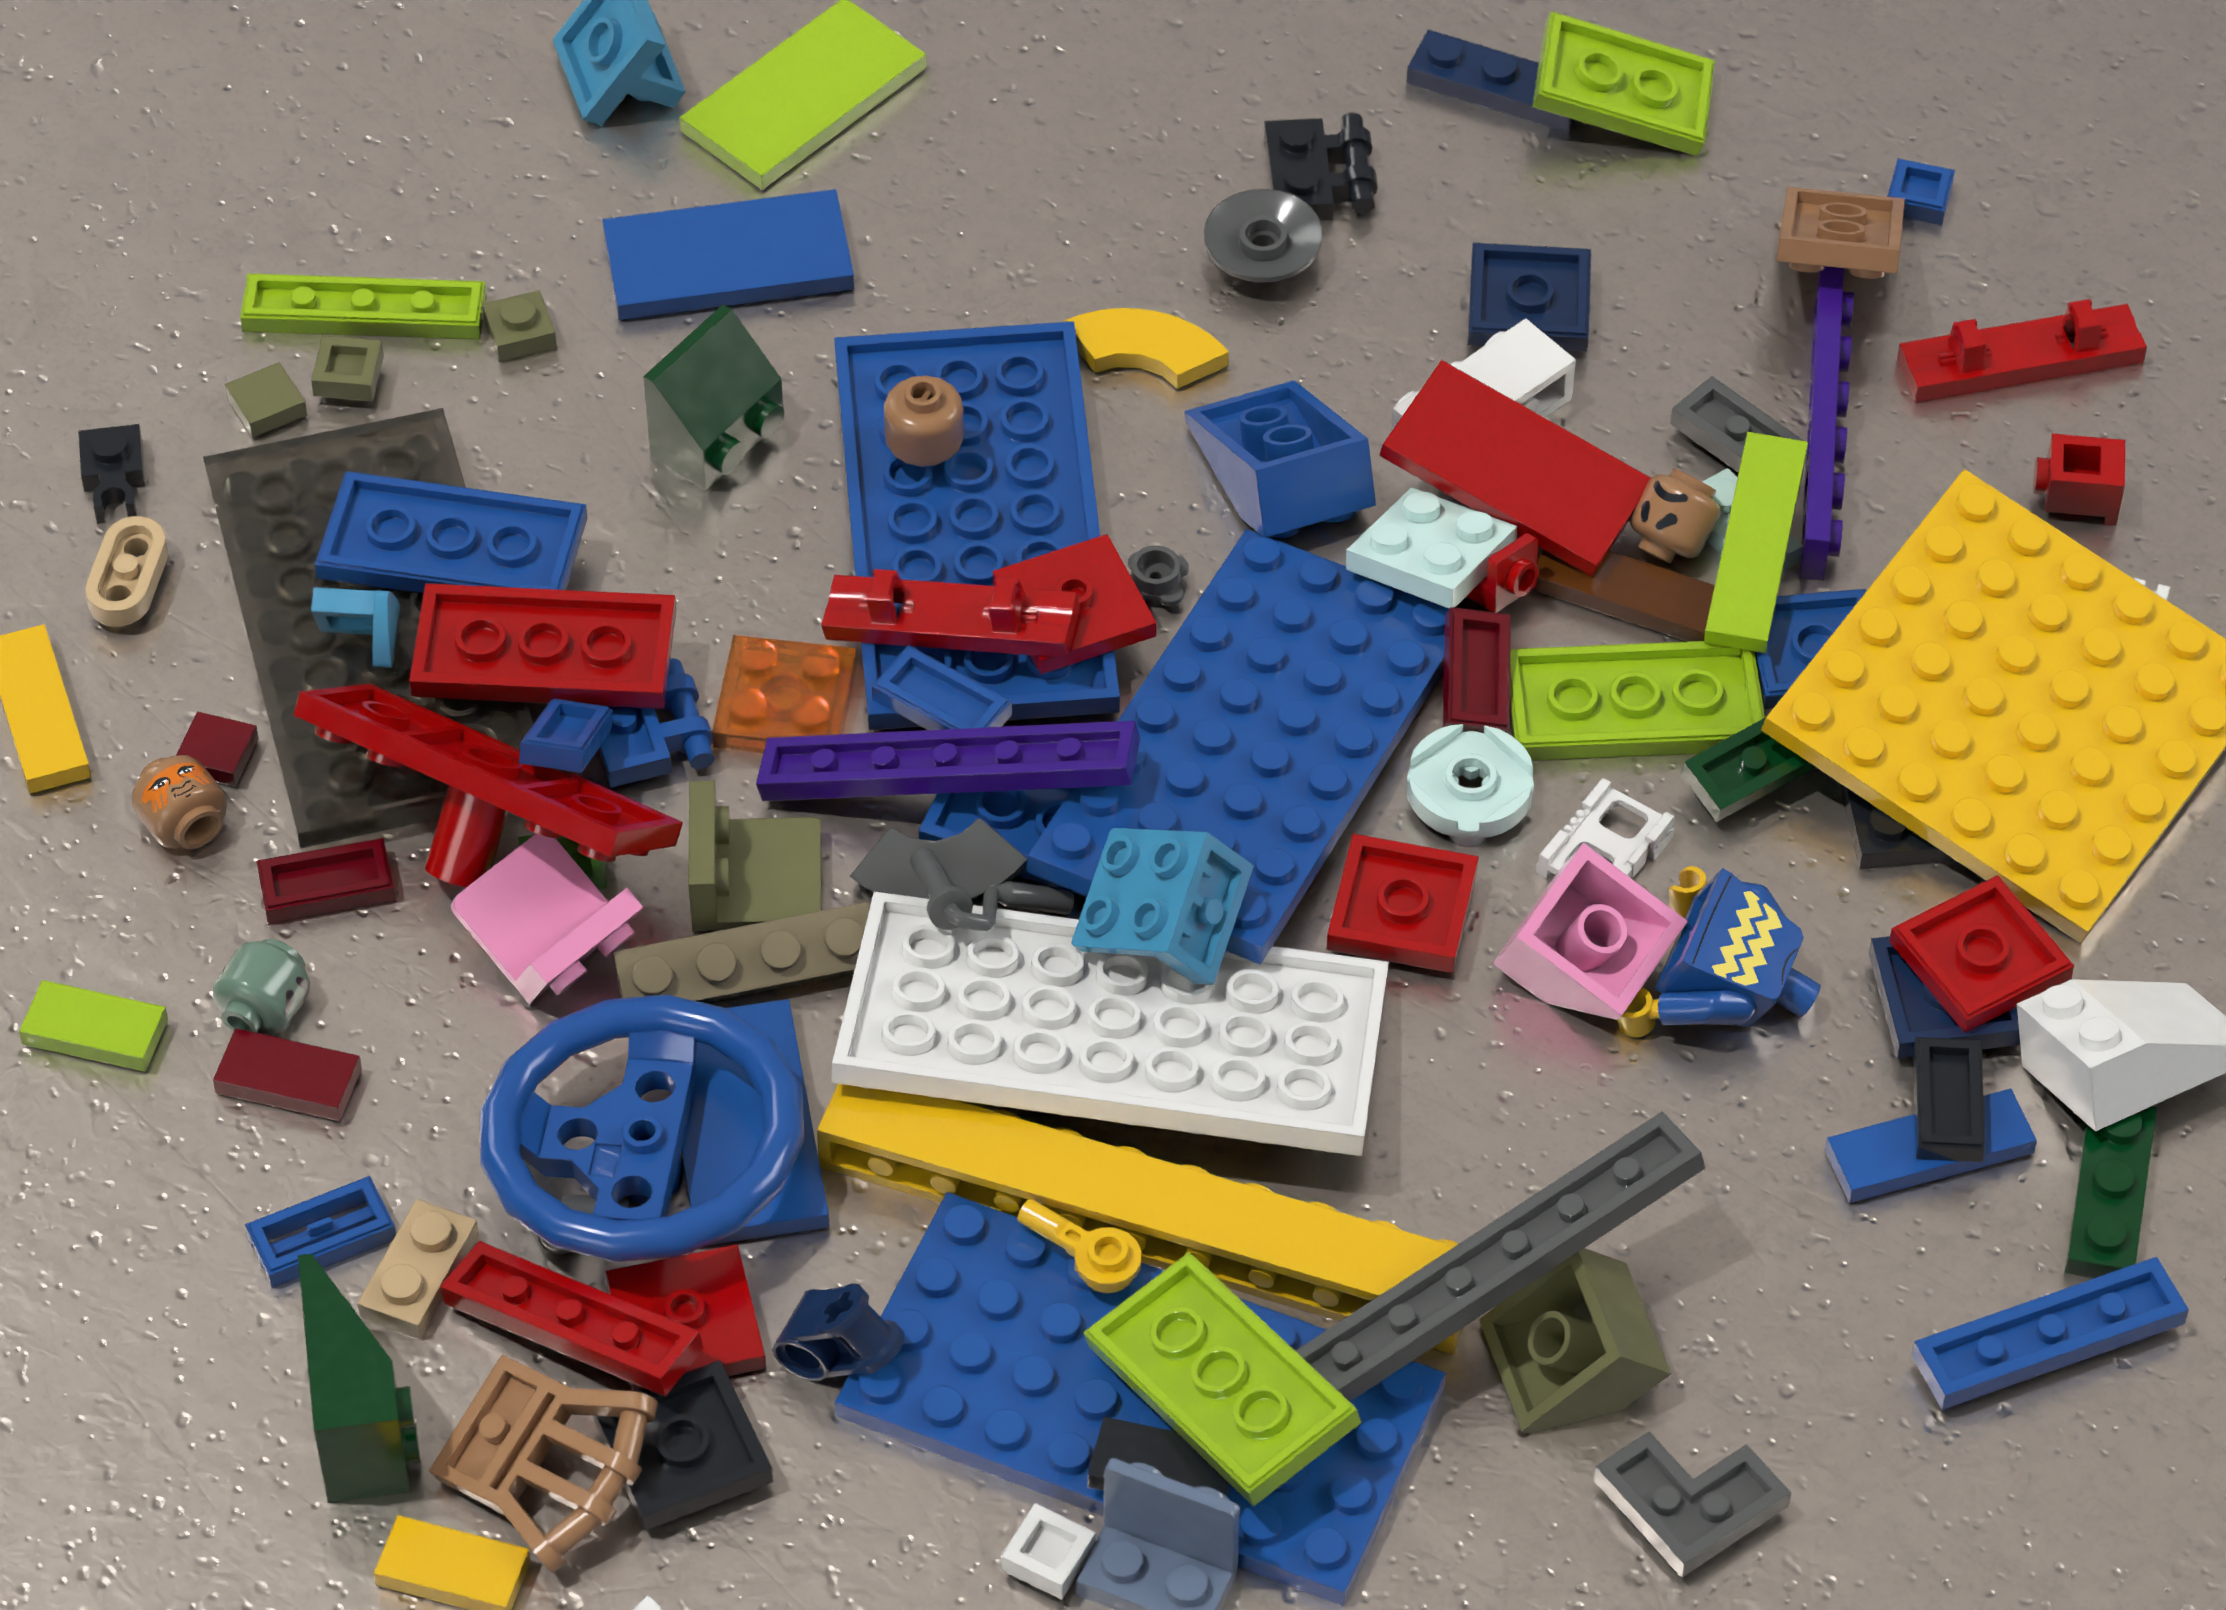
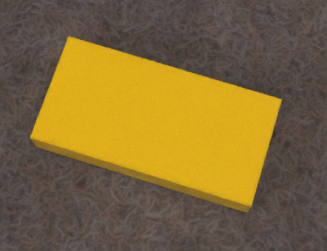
(451, 1566)

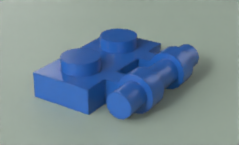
(641, 746)

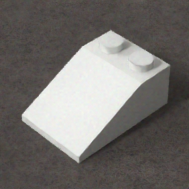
(2120, 1044)

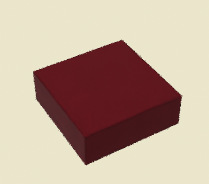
(220, 746)

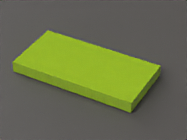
(803, 93)
(1631, 698)
(1222, 1378)

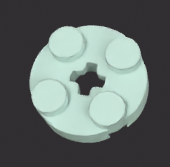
(1463, 812)

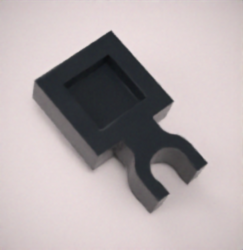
(111, 466)

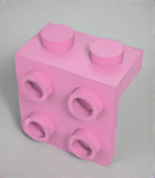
(543, 917)

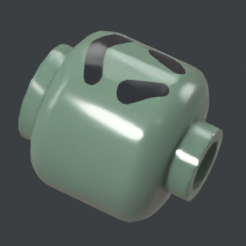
(261, 987)

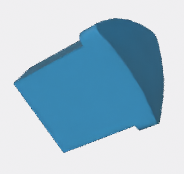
(360, 613)

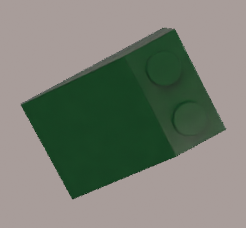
(358, 1412)

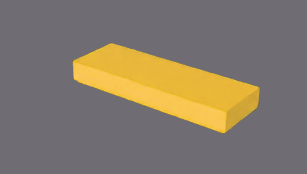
(39, 711)

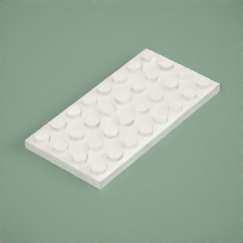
(1112, 1037)

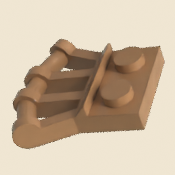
(510, 1433)

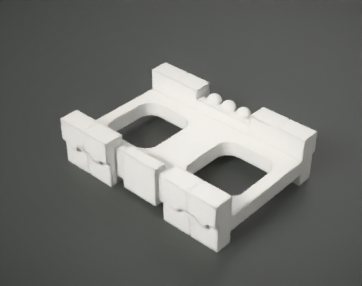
(1625, 853)

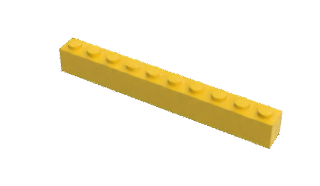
(1238, 1231)

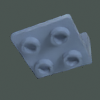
(1161, 1544)

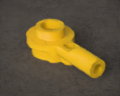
(1103, 1257)

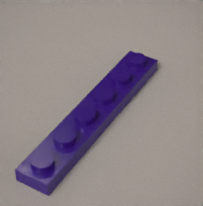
(1825, 440)
(949, 761)

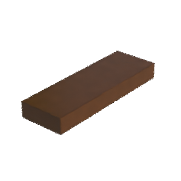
(1632, 593)

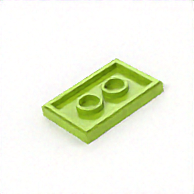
(1624, 83)

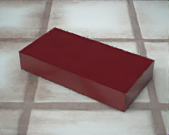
(1476, 669)
(325, 880)
(287, 1074)

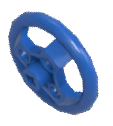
(634, 1139)

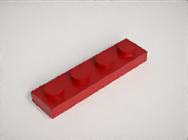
(572, 1318)

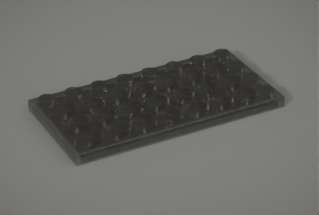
(272, 522)

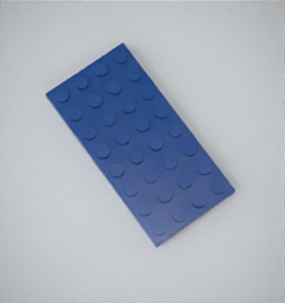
(1001, 499)
(1263, 726)
(1011, 1388)

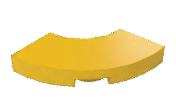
(1149, 343)

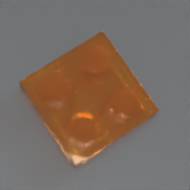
(782, 692)

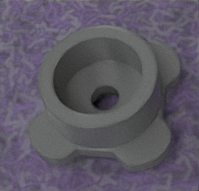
(1158, 574)

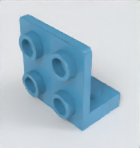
(1165, 899)

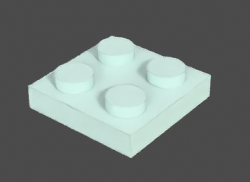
(1429, 547)

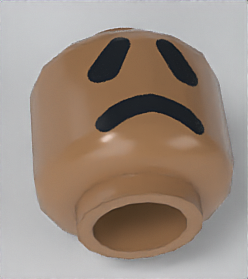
(1675, 516)

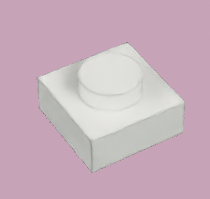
(1048, 1551)

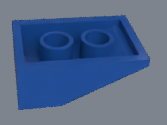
(1285, 458)

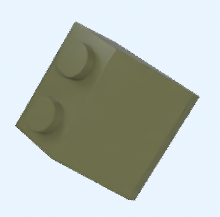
(1574, 1343)

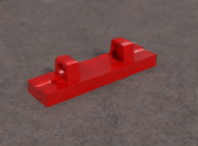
(2021, 352)
(951, 615)

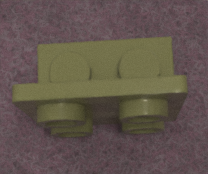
(749, 867)

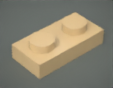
(419, 1259)

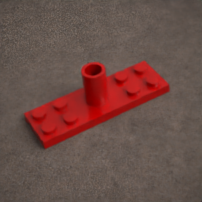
(483, 784)

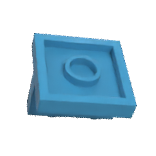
(616, 52)

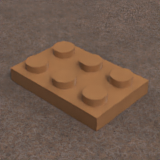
(1841, 232)

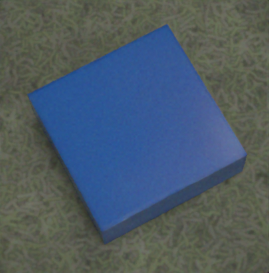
(1924, 190)

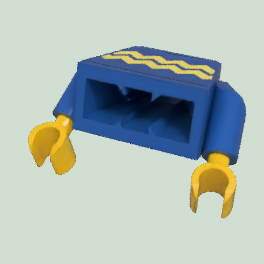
(1726, 960)

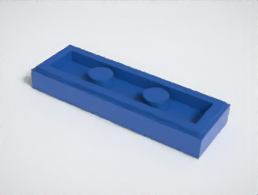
(1884, 1154)

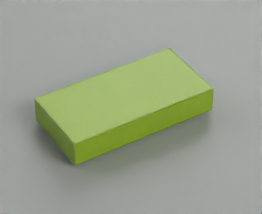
(93, 1025)

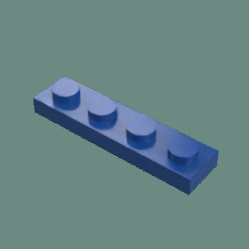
(2049, 1332)

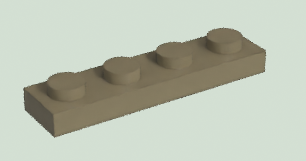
(746, 957)

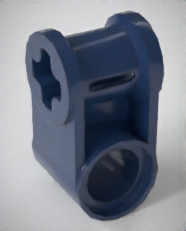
(836, 1335)

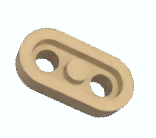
(120, 583)

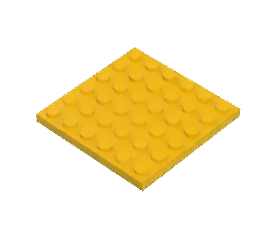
(2015, 704)

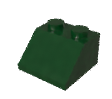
(711, 400)

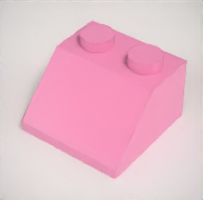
(1590, 938)

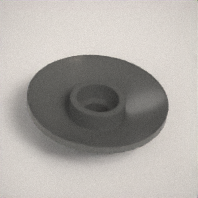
(1263, 235)

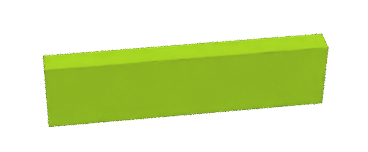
(363, 306)
(1756, 542)

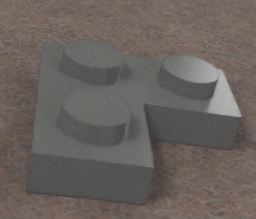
(1689, 1516)

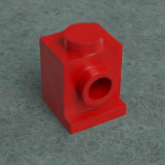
(2082, 476)

